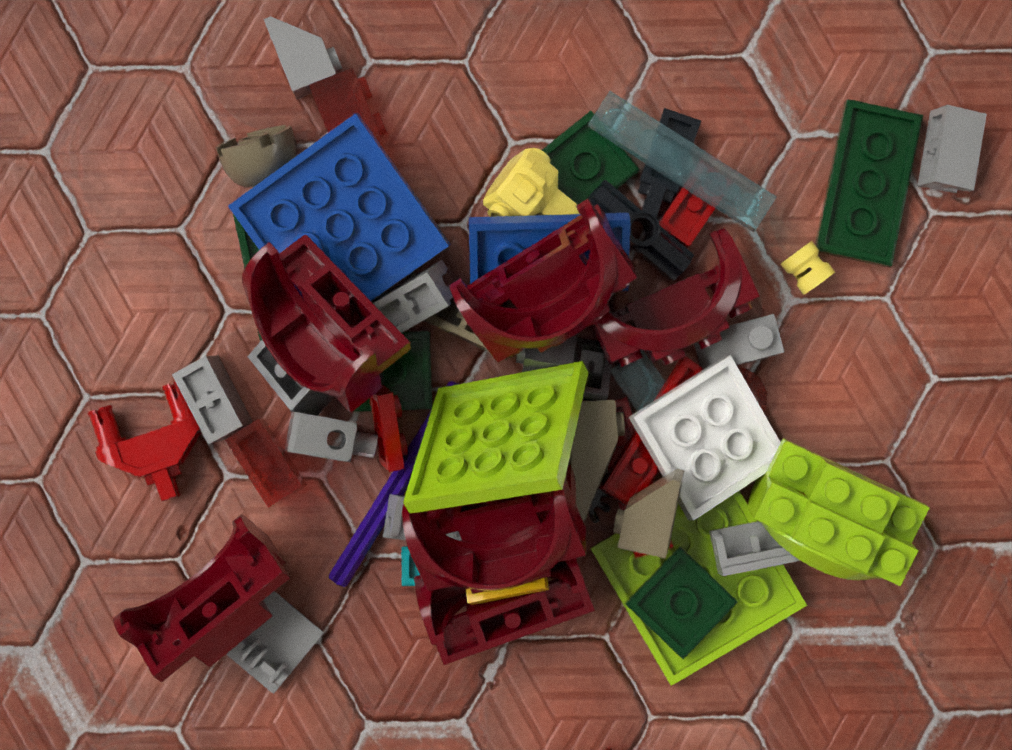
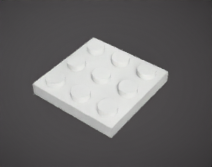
(711, 432)

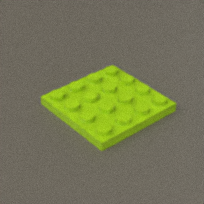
(498, 438)
(762, 594)

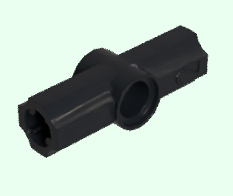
(658, 246)

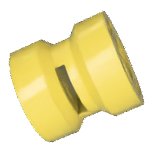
(803, 259)

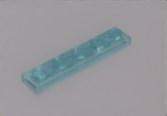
(682, 161)

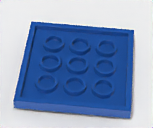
(349, 205)

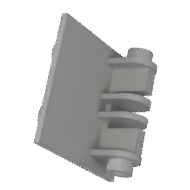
(277, 644)

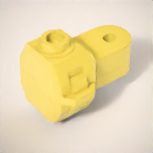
(528, 188)

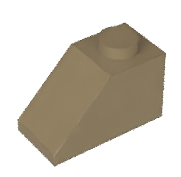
(650, 517)

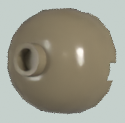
(257, 154)

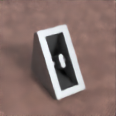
(597, 366)

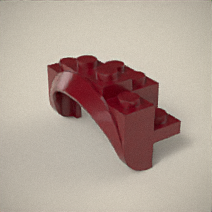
(550, 286)
(681, 312)
(330, 336)
(501, 541)
(211, 608)
(499, 620)

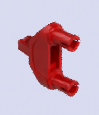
(152, 454)

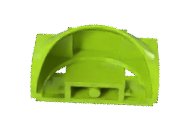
(839, 519)

